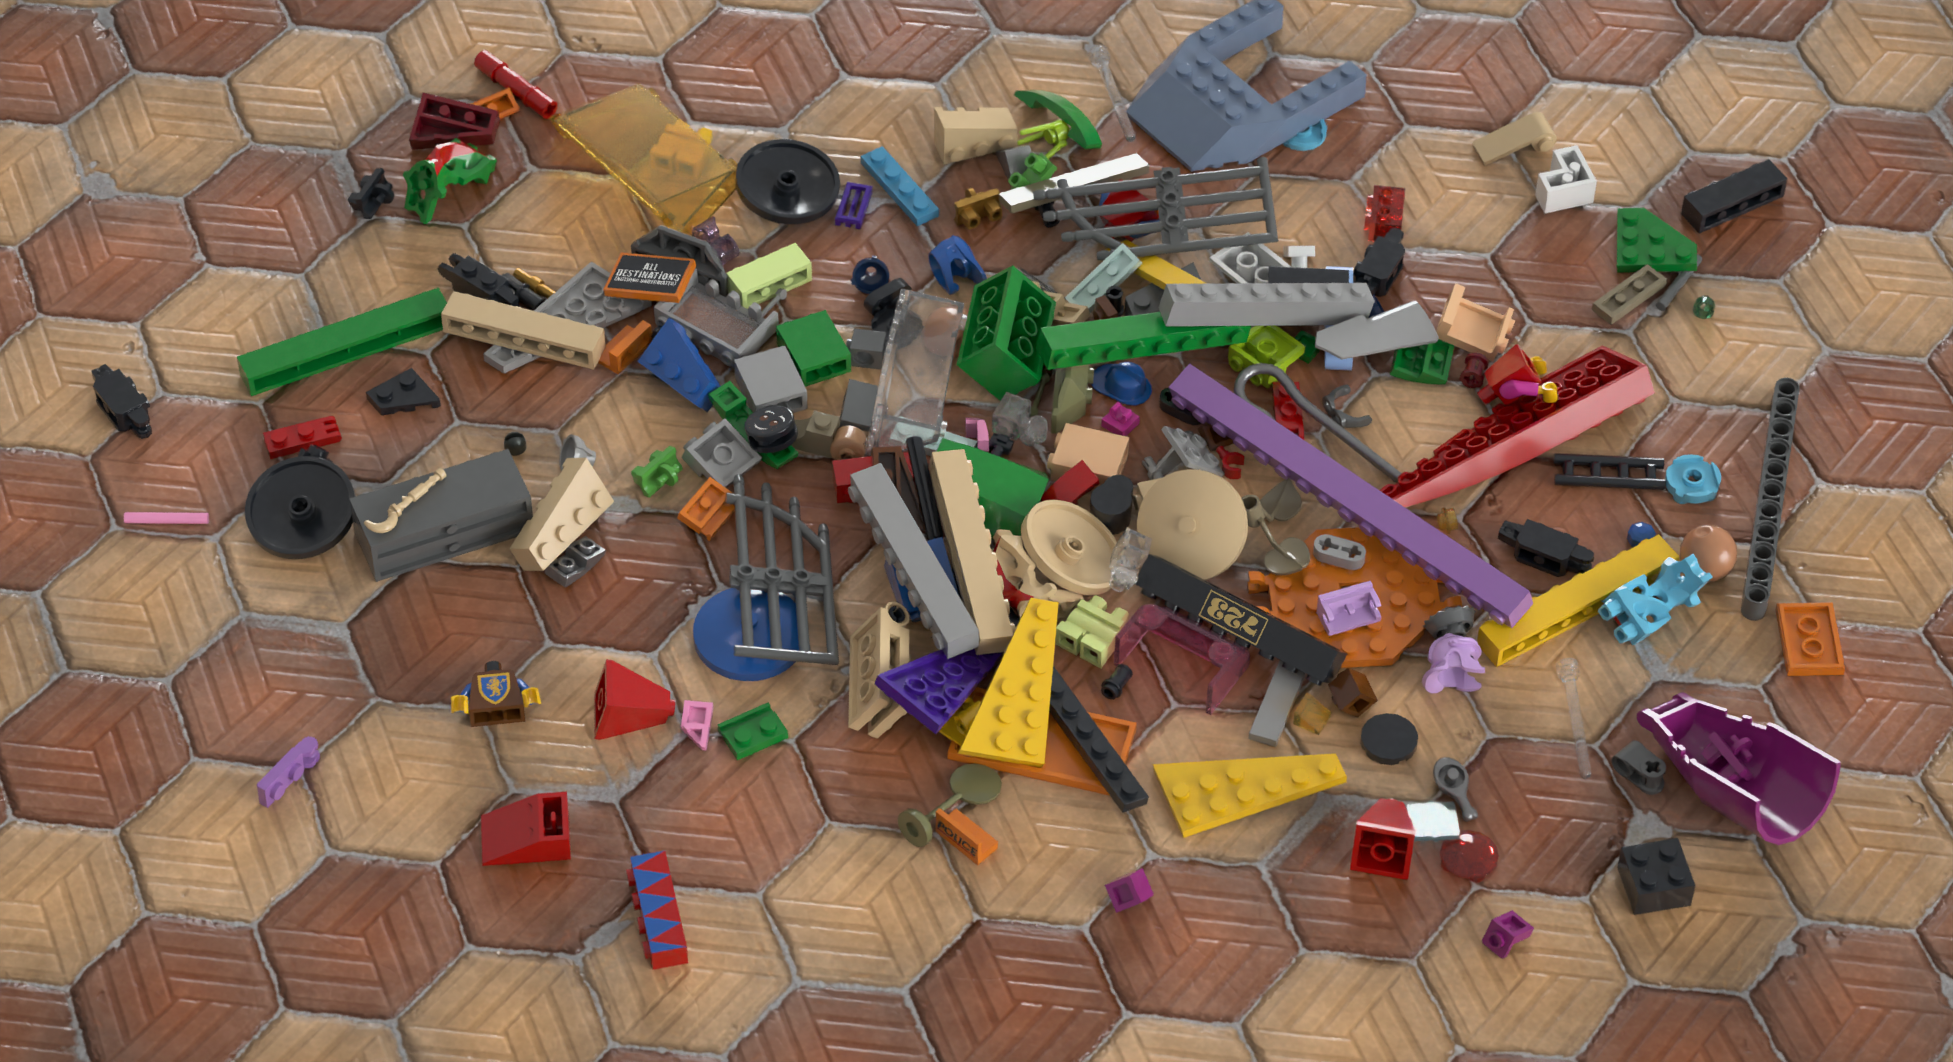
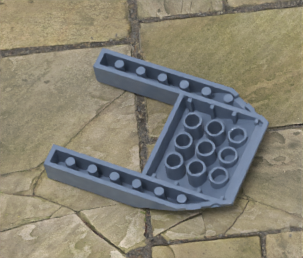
(1215, 117)

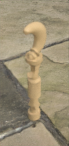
(396, 510)

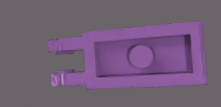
(287, 770)

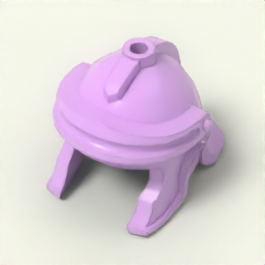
(1450, 661)

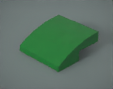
(1423, 363)

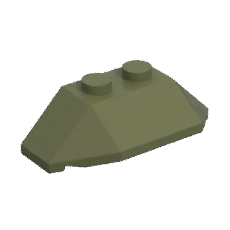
(1071, 395)

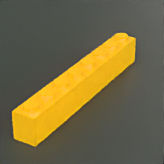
(1573, 601)

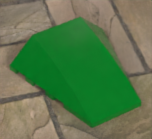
(1004, 487)

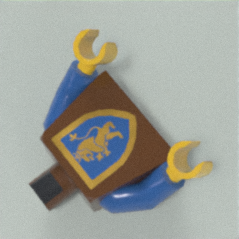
(495, 697)

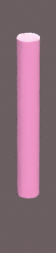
(166, 518)

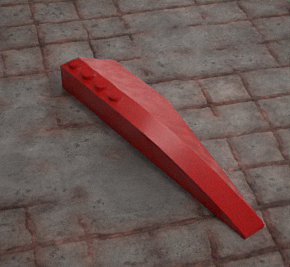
(1587, 393)

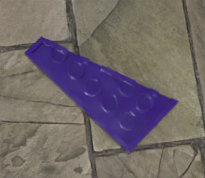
(936, 686)

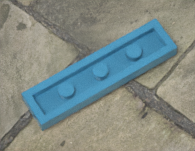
(899, 186)

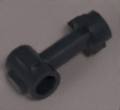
(1000, 444)

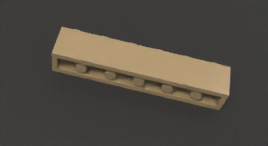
(523, 330)

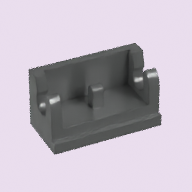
(858, 405)

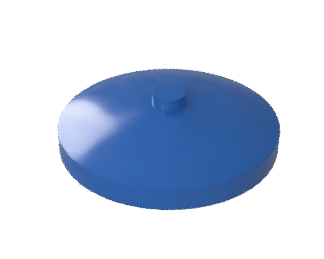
(720, 629)

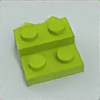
(1266, 346)

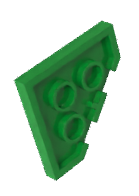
(1650, 241)

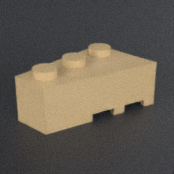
(973, 133)

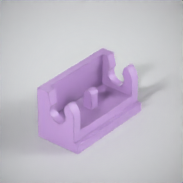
(1348, 608)

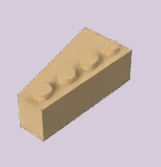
(566, 512)

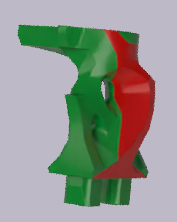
(446, 164)

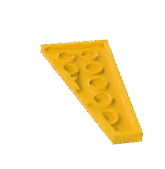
(1016, 705)
(1227, 790)

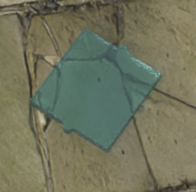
(1434, 821)

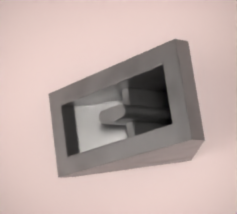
(1013, 159)

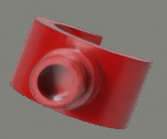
(1230, 458)

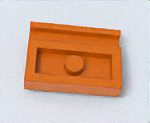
(707, 509)

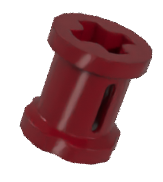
(1476, 371)

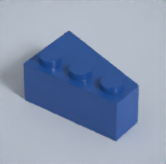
(679, 365)

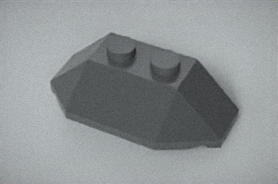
(671, 243)

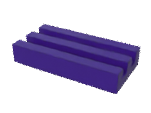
(850, 219)

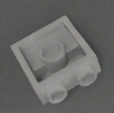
(720, 453)

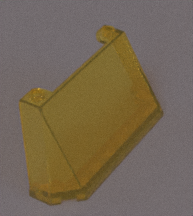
(652, 155)

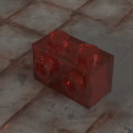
(1386, 210)

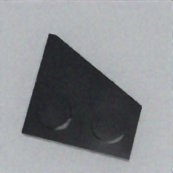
(402, 394)

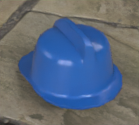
(1123, 383)

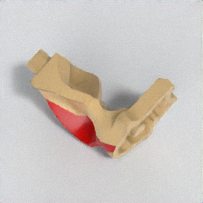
(1016, 566)

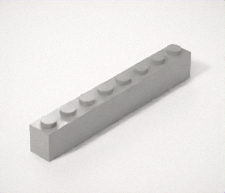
(1264, 304)
(913, 561)

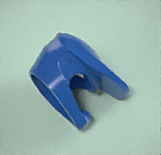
(951, 259)

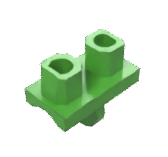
(1038, 169)
(660, 471)

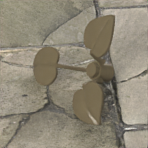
(1279, 504)

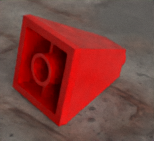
(628, 702)
(1384, 840)

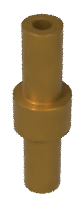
(535, 283)

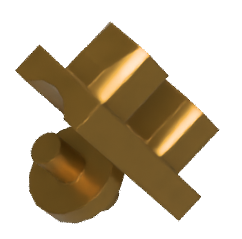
(976, 206)

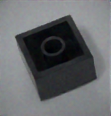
(1656, 876)

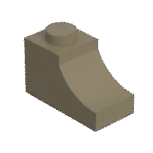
(816, 433)

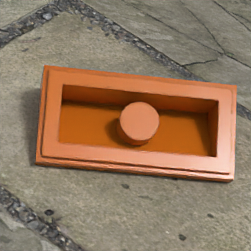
(501, 101)

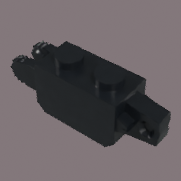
(1381, 263)
(477, 280)
(121, 401)
(1546, 548)

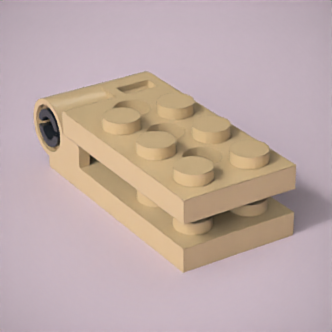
(874, 649)

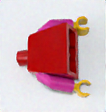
(1517, 376)

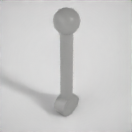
(780, 294)

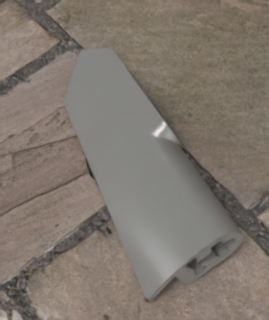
(1384, 332)

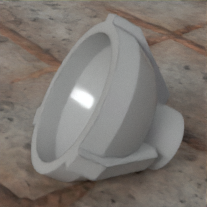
(575, 448)

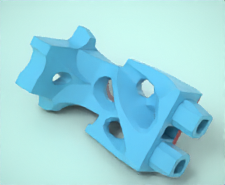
(1656, 600)

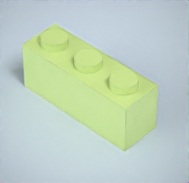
(764, 276)

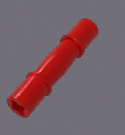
(520, 87)

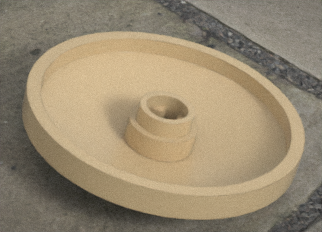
(1194, 521)
(1069, 546)

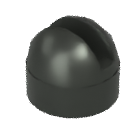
(515, 443)

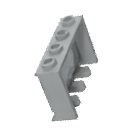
(717, 322)

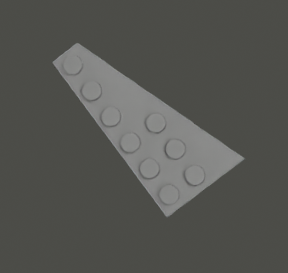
(577, 300)

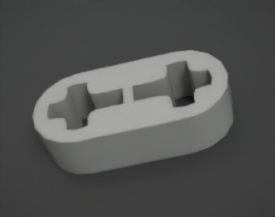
(1339, 552)

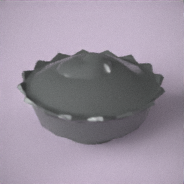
(1450, 620)

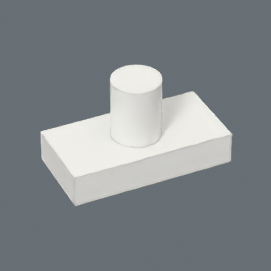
(1299, 255)

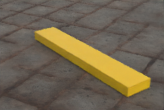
(1160, 271)

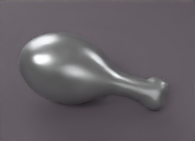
(1453, 781)

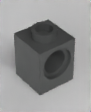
(867, 348)

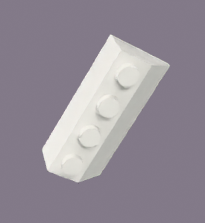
(1247, 262)

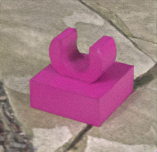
(1120, 420)

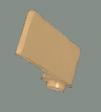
(1527, 130)

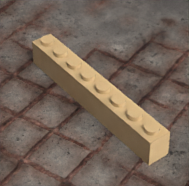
(970, 549)

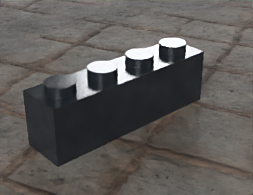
(1733, 196)

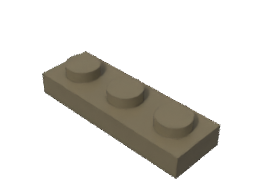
(1629, 294)

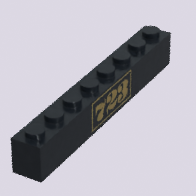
(1240, 619)

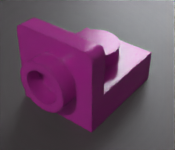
(1505, 932)

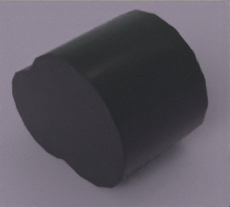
(1113, 503)

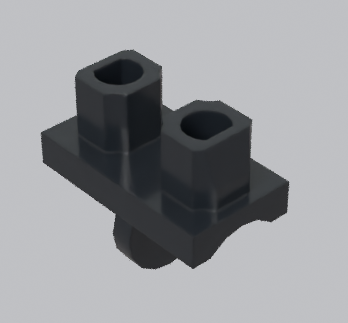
(373, 193)

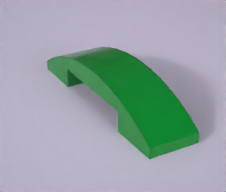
(1081, 128)
(732, 406)

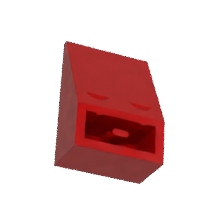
(527, 831)

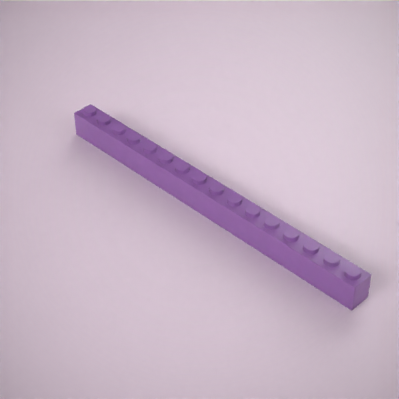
(1351, 497)

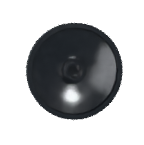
(787, 181)
(300, 507)

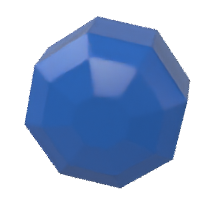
(1639, 532)

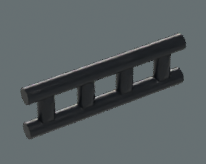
(1622, 464)

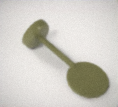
(968, 783)

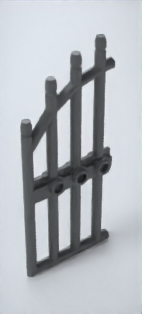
(1171, 210)
(774, 580)

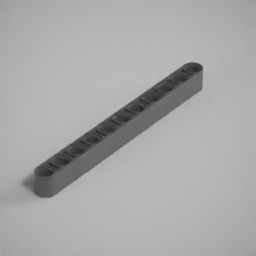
(1770, 499)

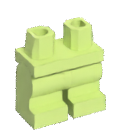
(1091, 630)

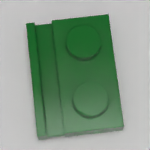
(752, 731)

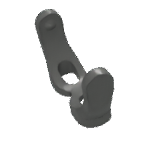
(1340, 417)

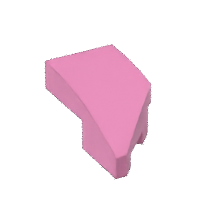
(977, 429)
(697, 721)

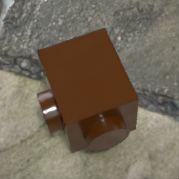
(1352, 692)

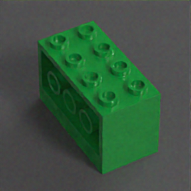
(1004, 333)

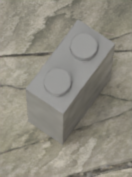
(770, 380)

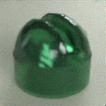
(1708, 309)

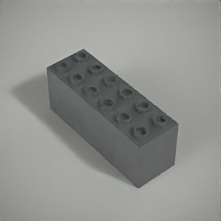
(466, 511)

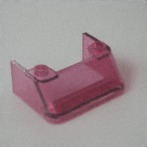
(1192, 636)

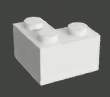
(1567, 183)

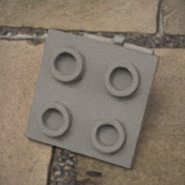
(1186, 449)

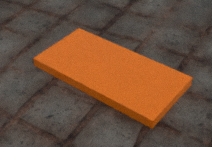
(1062, 760)

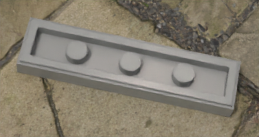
(1276, 706)

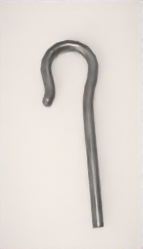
(1314, 412)

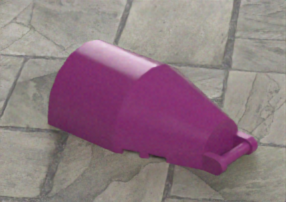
(1790, 775)

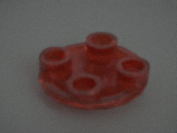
(1470, 856)

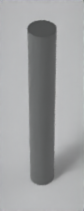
(1675, 287)

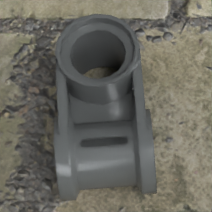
(1639, 765)

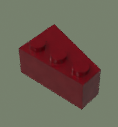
(444, 119)

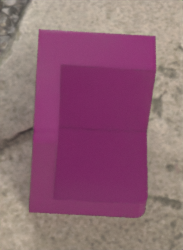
(1129, 890)

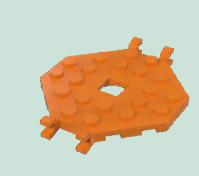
(1403, 590)

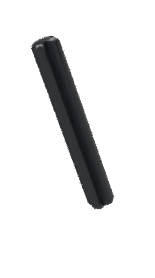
(924, 487)

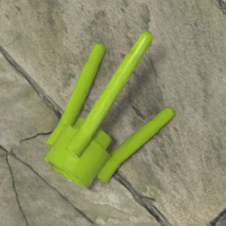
(1053, 133)

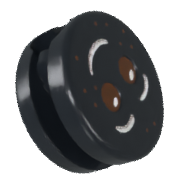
(771, 429)

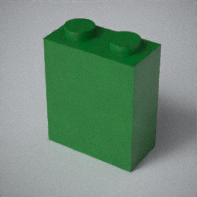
(815, 347)

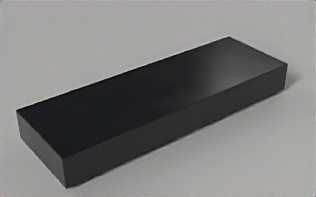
(1306, 275)

